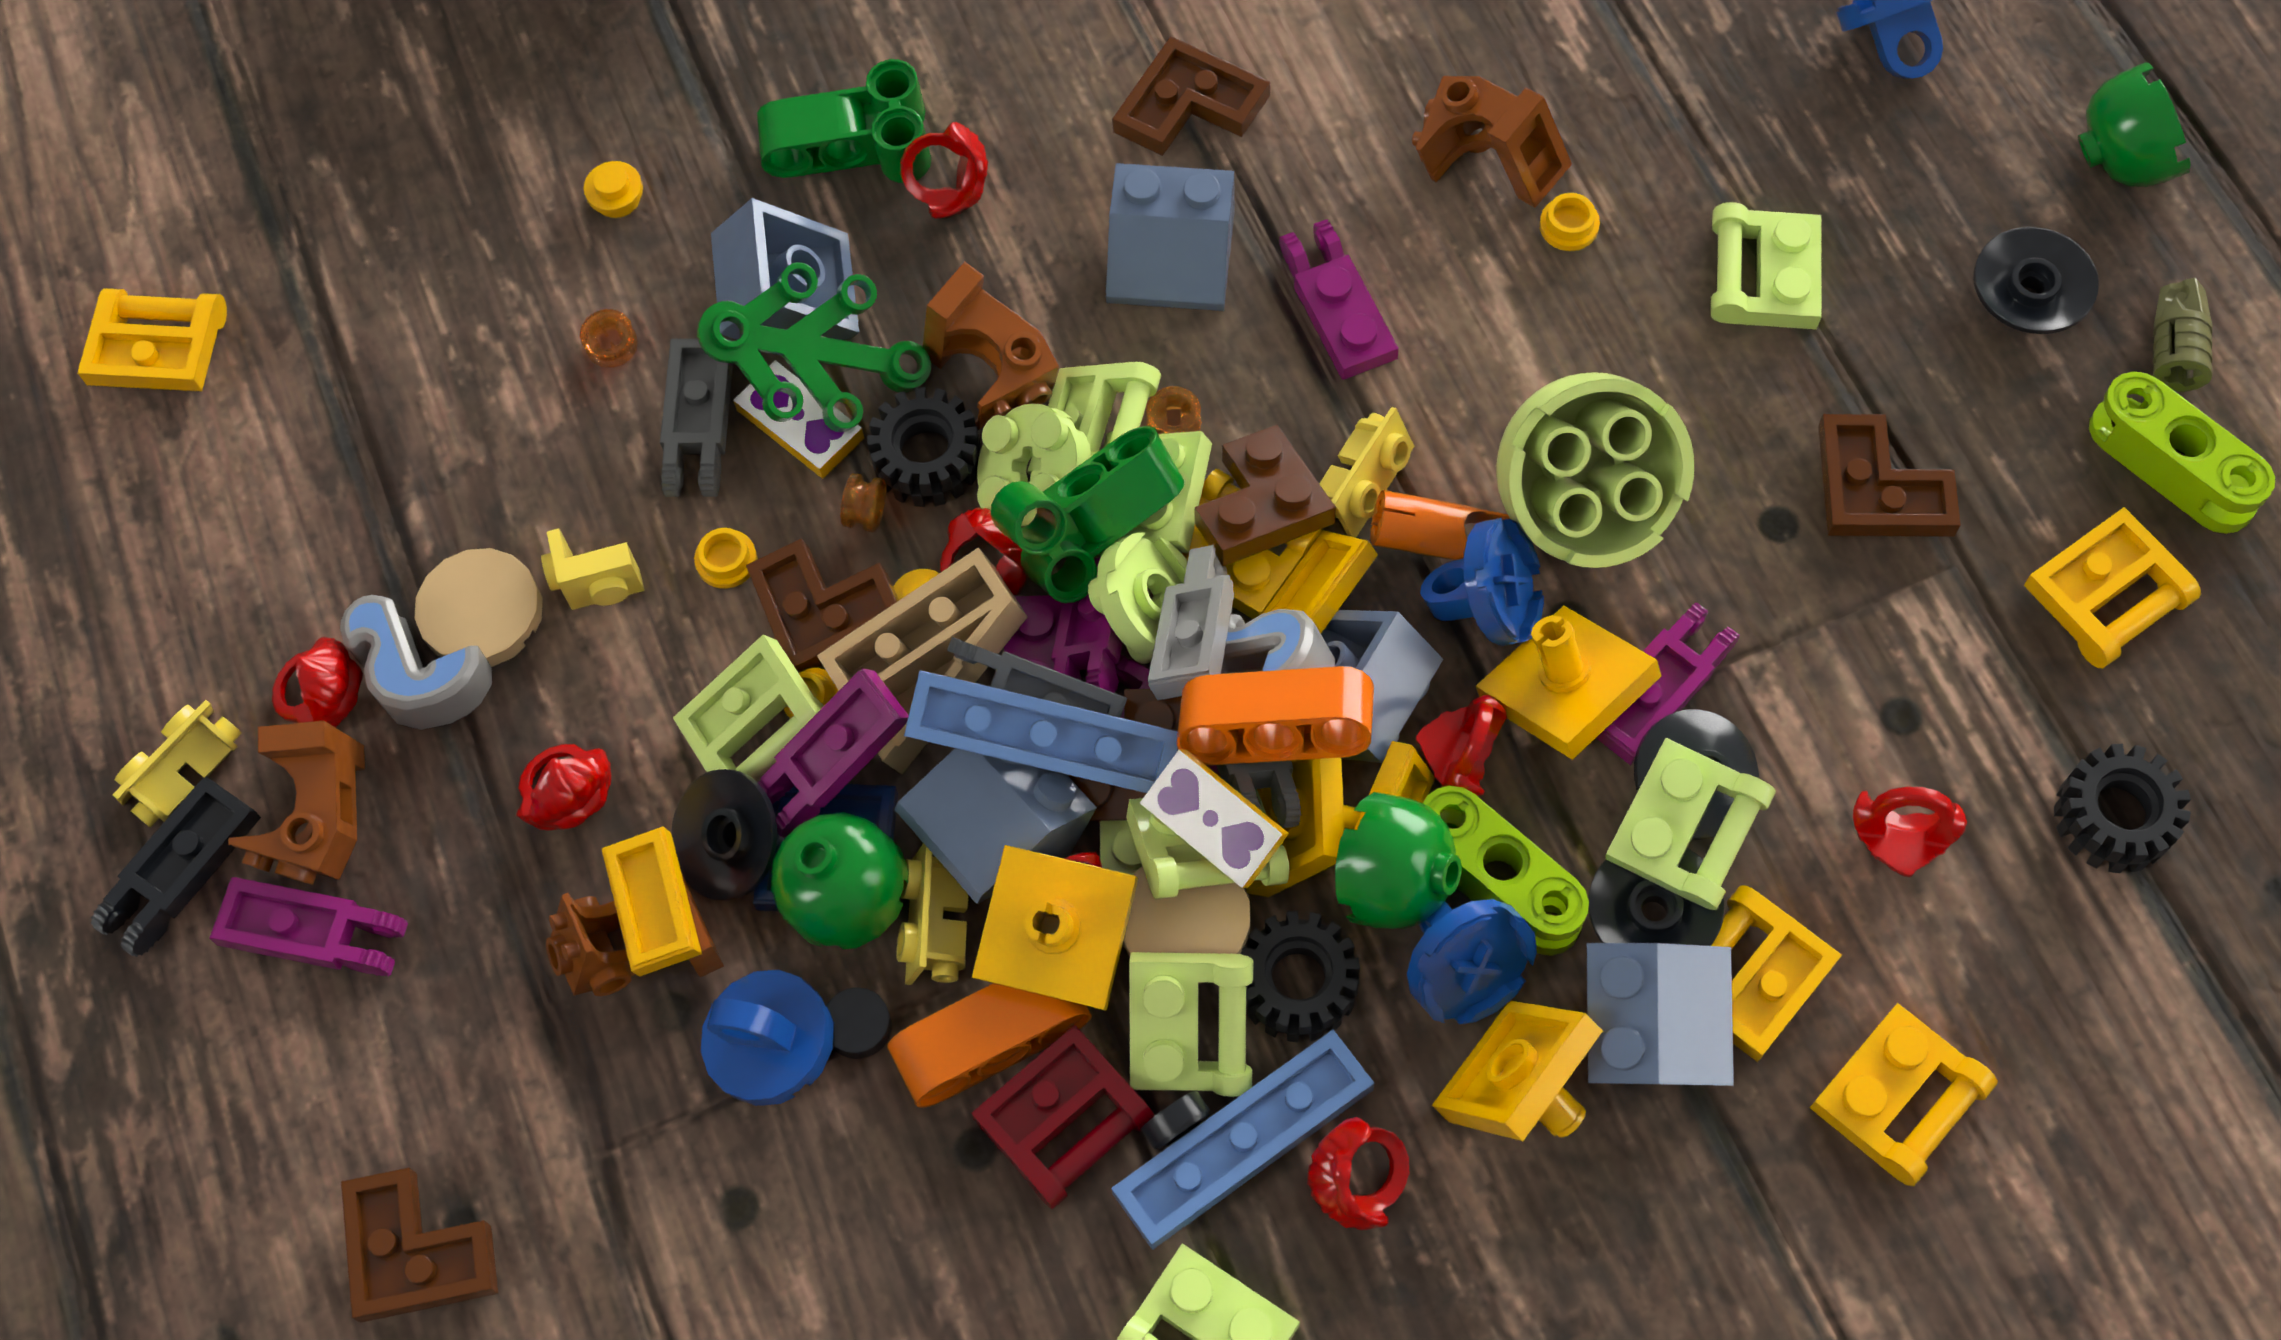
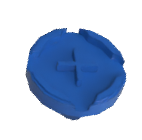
(1889, 23)
(1490, 583)
(1470, 960)
(767, 1037)

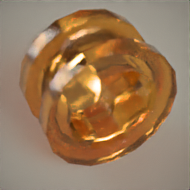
(600, 323)
(1174, 398)
(863, 502)

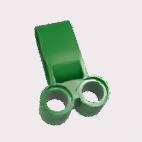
(847, 127)
(1087, 510)

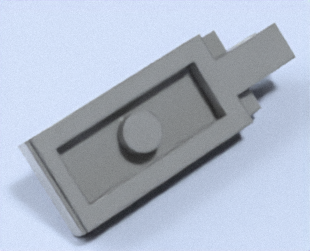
(1192, 625)

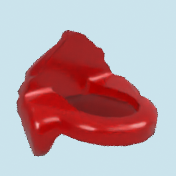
(970, 171)
(979, 522)
(327, 684)
(1461, 742)
(566, 788)
(1908, 840)
(1331, 1175)

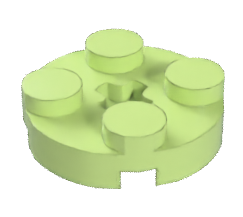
(1018, 436)
(1122, 589)

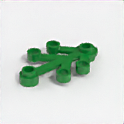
(805, 347)

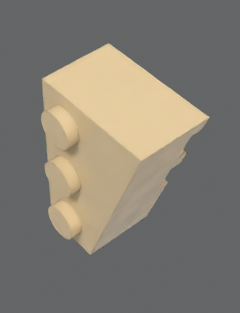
(915, 632)

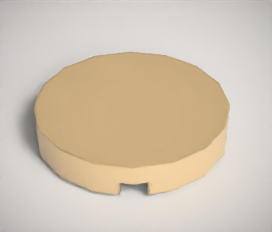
(481, 602)
(1192, 922)

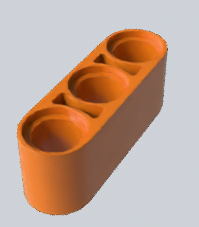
(1276, 715)
(978, 1039)

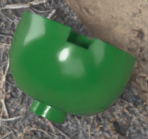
(2134, 130)
(1395, 863)
(839, 880)

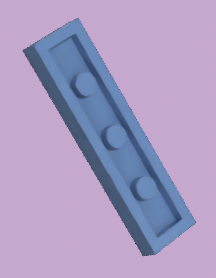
(1039, 732)
(1242, 1139)

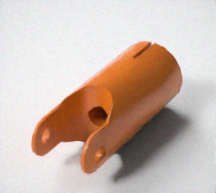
(1424, 524)

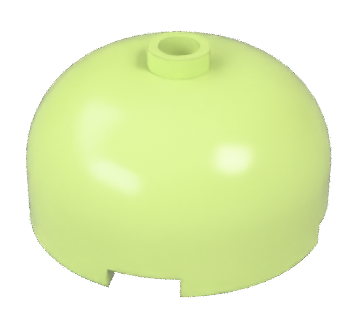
(1594, 469)

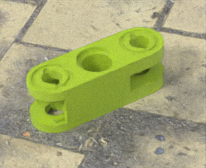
(2217, 480)
(1540, 881)

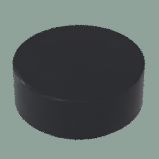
(860, 1022)
(1176, 1121)

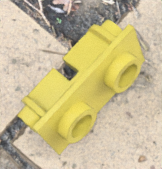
(1376, 453)
(156, 778)
(927, 938)

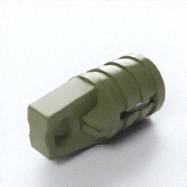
(2183, 336)

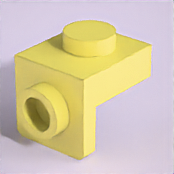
(592, 577)

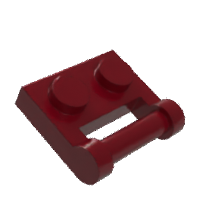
(1047, 1100)

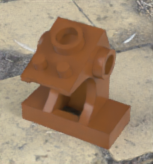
(1511, 124)
(973, 322)
(325, 782)
(585, 952)

